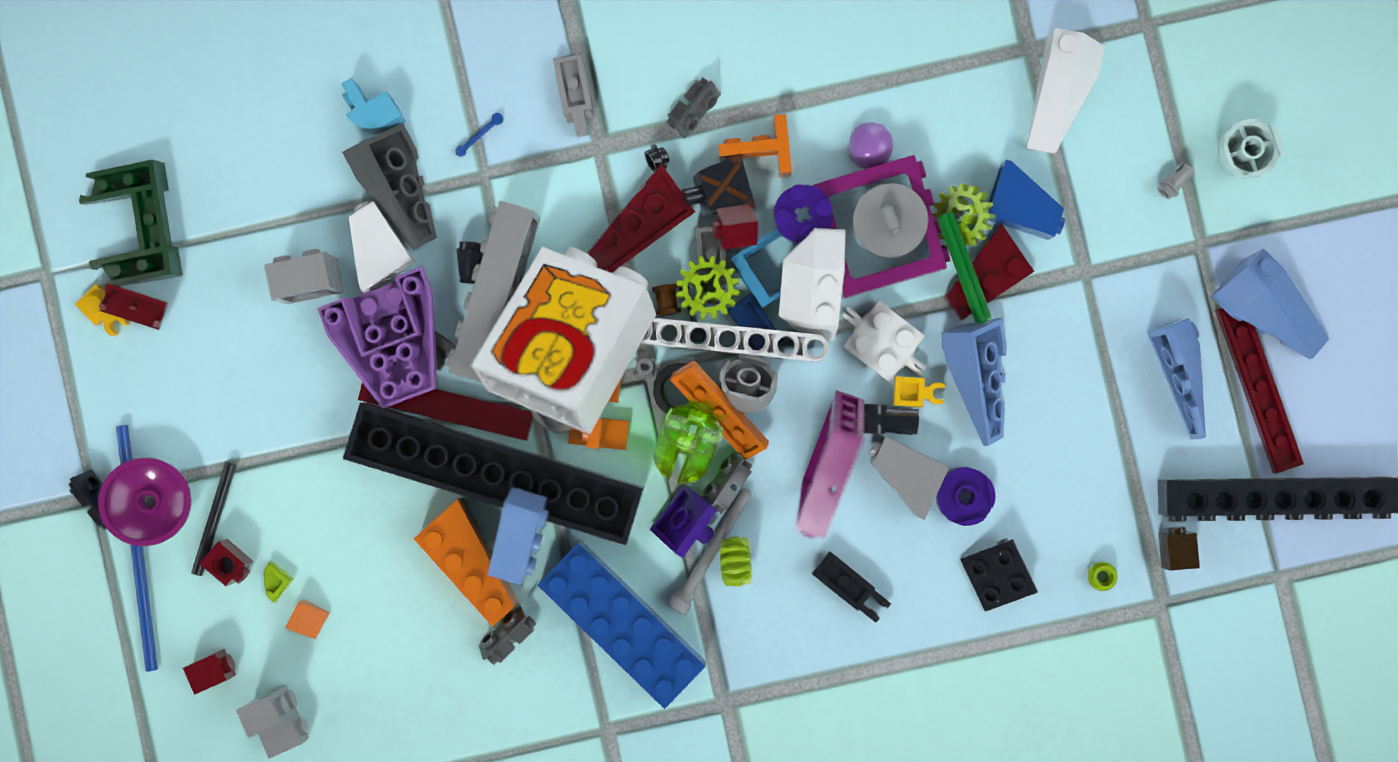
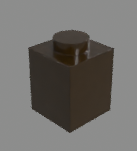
(1178, 549)

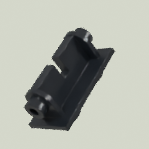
(86, 490)

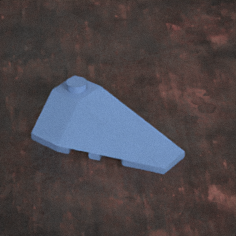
(1269, 300)
(1181, 363)
(975, 364)

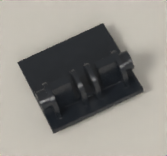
(999, 575)

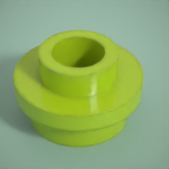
(1110, 580)

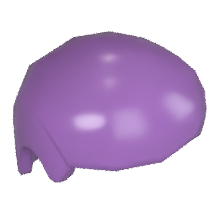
(870, 145)

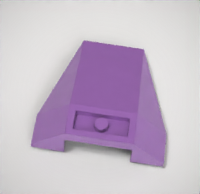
(388, 337)

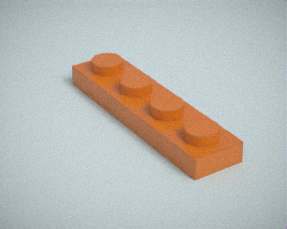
(736, 426)

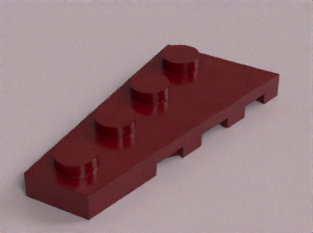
(643, 220)

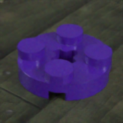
(799, 197)
(979, 505)

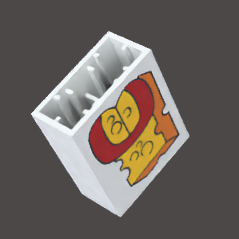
(566, 337)

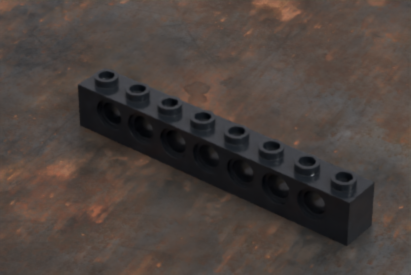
(1382, 491)

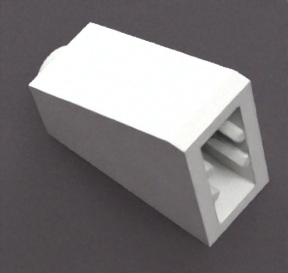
(376, 247)

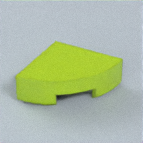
(275, 581)

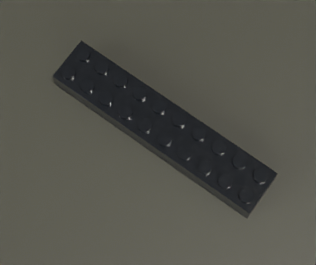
(490, 470)

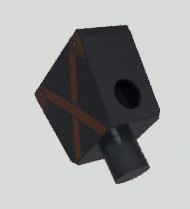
(720, 187)

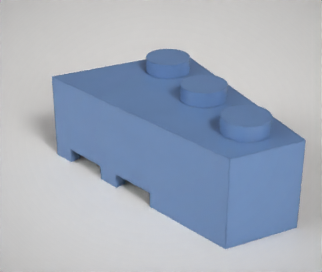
(518, 536)

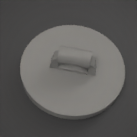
(890, 220)

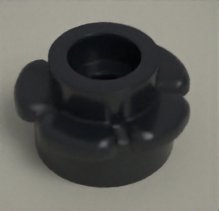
(656, 156)

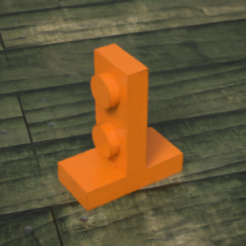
(763, 146)
(605, 434)

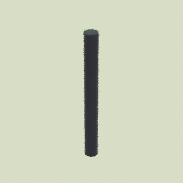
(214, 516)

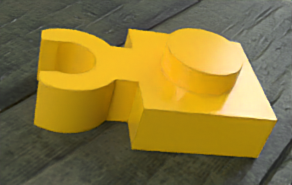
(90, 308)
(911, 392)

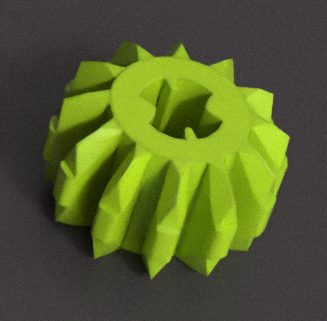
(736, 561)

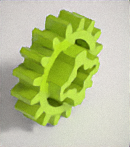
(977, 215)
(691, 277)

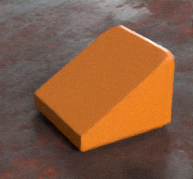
(307, 619)

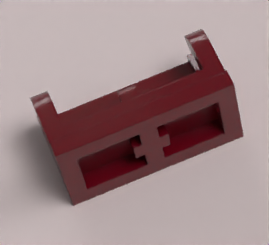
(133, 306)

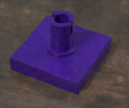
(684, 521)

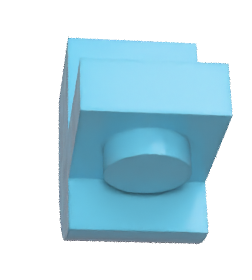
(372, 115)

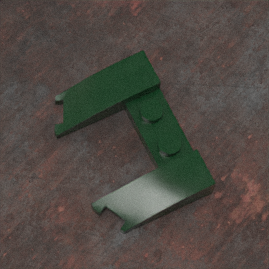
(145, 186)

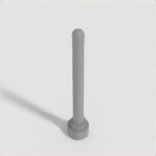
(682, 599)

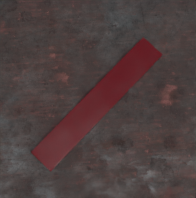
(1260, 393)
(464, 411)

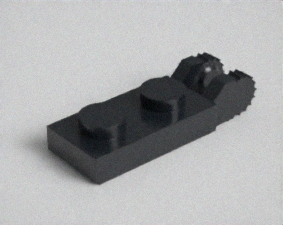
(848, 584)

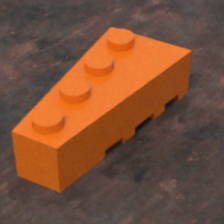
(465, 559)

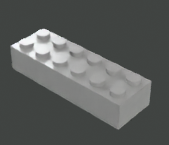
(495, 280)

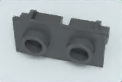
(702, 97)
(731, 471)
(496, 644)

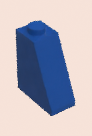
(1024, 204)

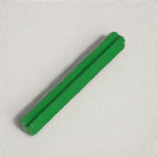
(964, 267)

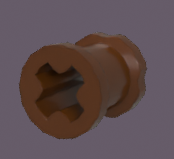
(666, 300)

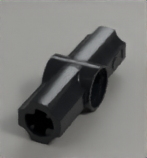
(880, 419)

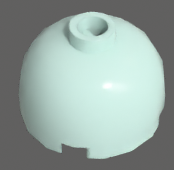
(1249, 148)

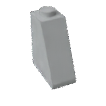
(908, 473)

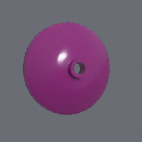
(124, 505)

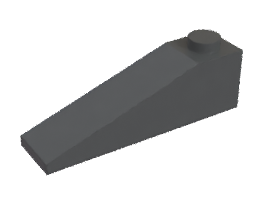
(390, 176)

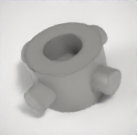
(644, 366)

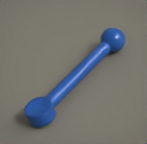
(497, 119)

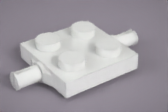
(883, 341)

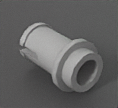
(1176, 179)

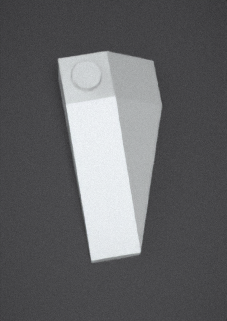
(1065, 79)

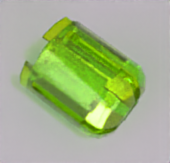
(697, 446)

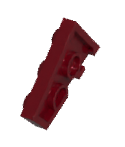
(997, 269)

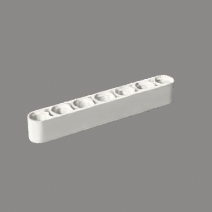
(741, 345)

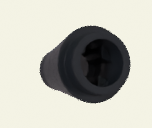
(467, 257)

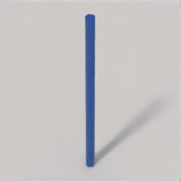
(139, 571)

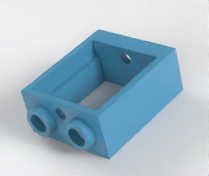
(748, 276)

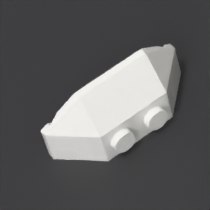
(814, 283)

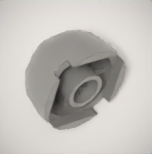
(748, 383)

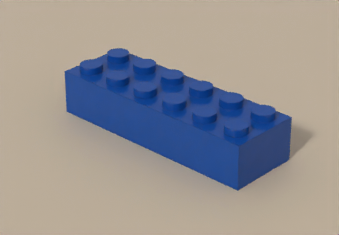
(622, 624)

